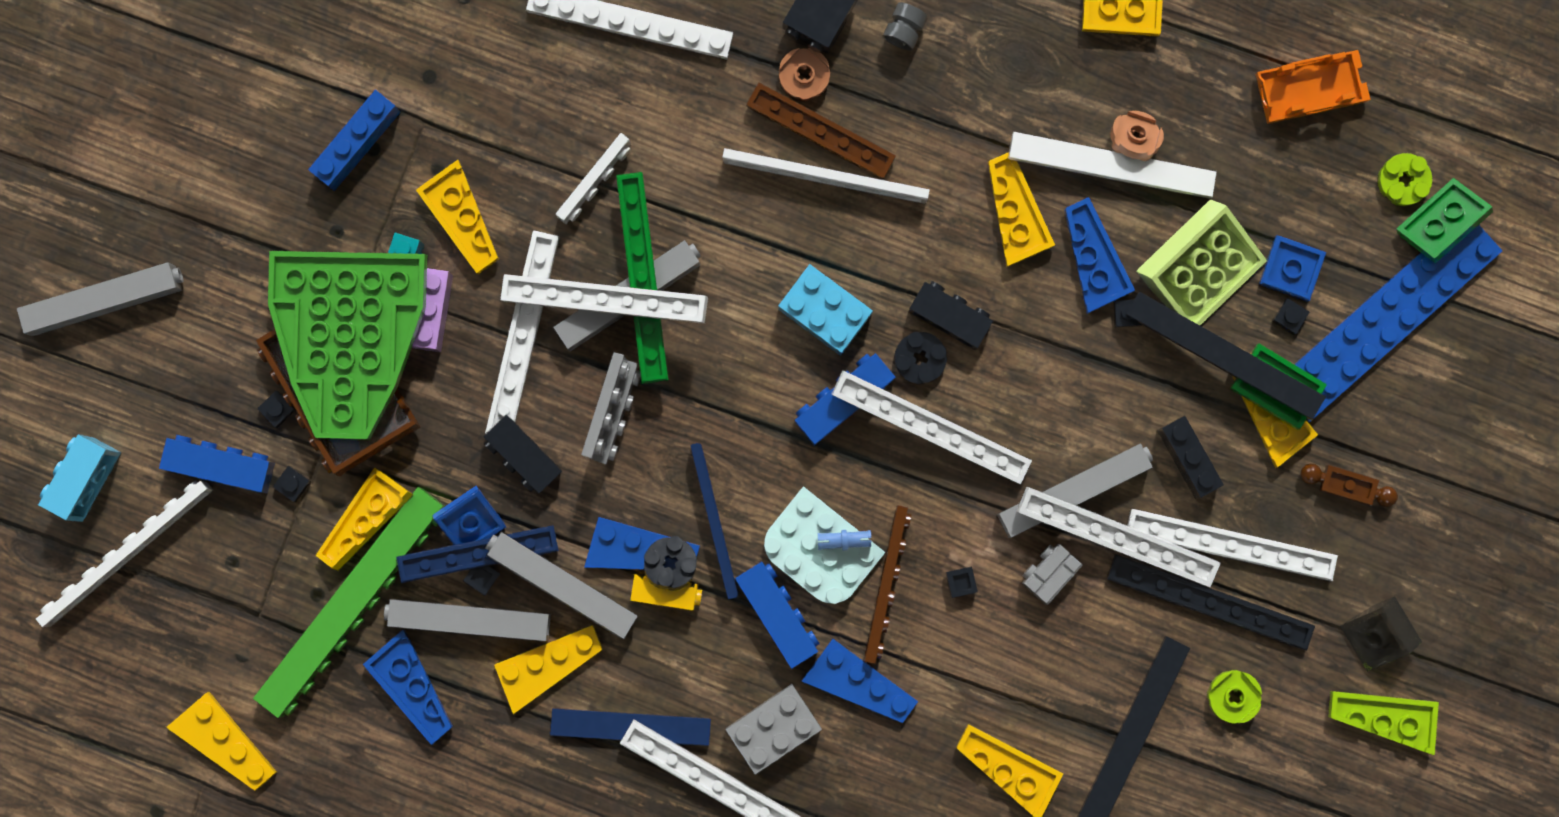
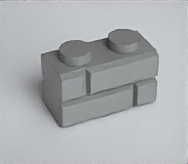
(1051, 573)

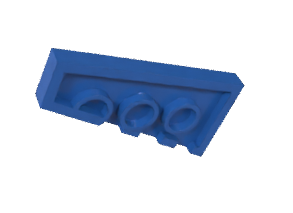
(1096, 259)
(623, 546)
(854, 680)
(407, 683)

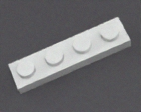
(587, 188)

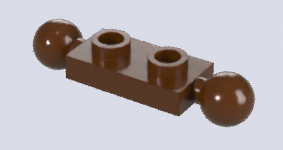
(1349, 485)

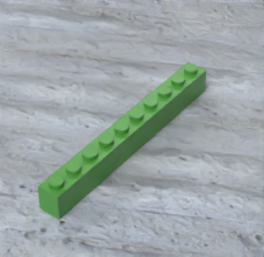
(348, 605)

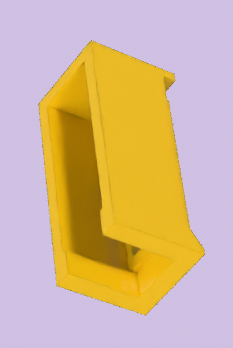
(684, 598)

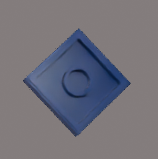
(1292, 268)
(469, 518)

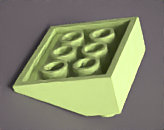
(1202, 263)

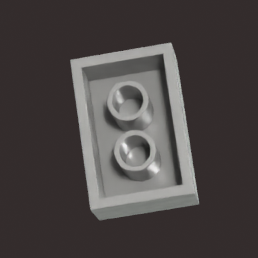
(773, 728)

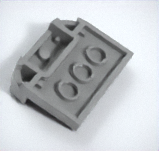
(610, 409)

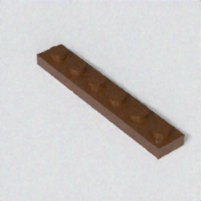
(820, 131)
(885, 595)

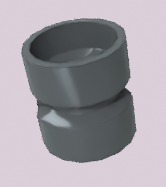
(906, 23)

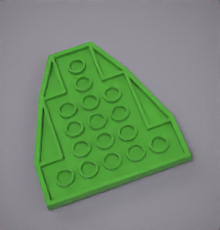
(346, 332)

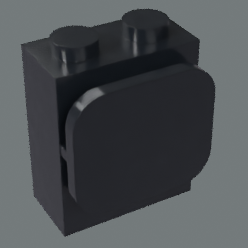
(818, 22)

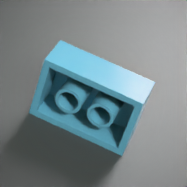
(825, 309)
(78, 478)

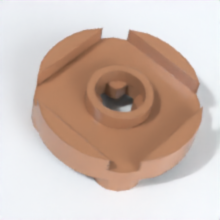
(803, 59)
(1133, 147)

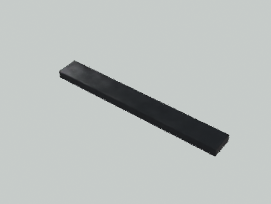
(1225, 356)
(1210, 602)
(1134, 729)

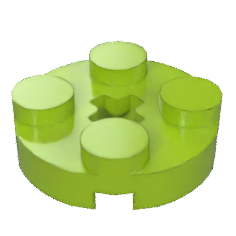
(1415, 168)
(1219, 696)

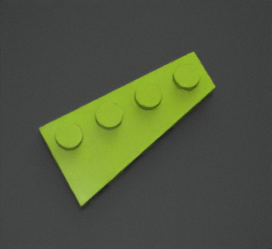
(1397, 719)

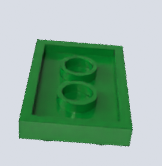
(1444, 220)
(1267, 403)

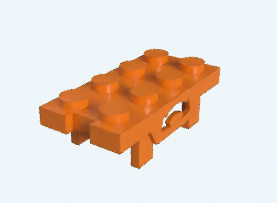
(1312, 86)

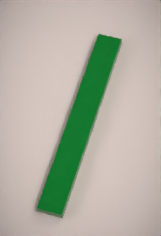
(641, 274)

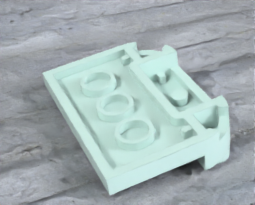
(824, 573)

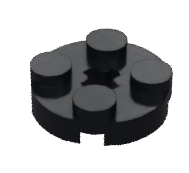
(924, 372)
(667, 578)

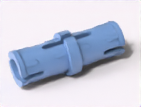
(844, 540)

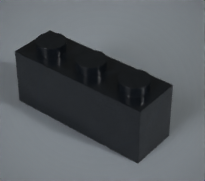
(951, 315)
(521, 454)
(1190, 457)

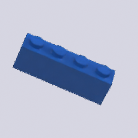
(354, 140)
(830, 410)
(216, 465)
(776, 614)

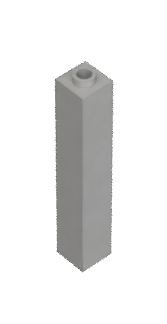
(668, 270)
(100, 299)
(1084, 485)
(560, 585)
(468, 620)

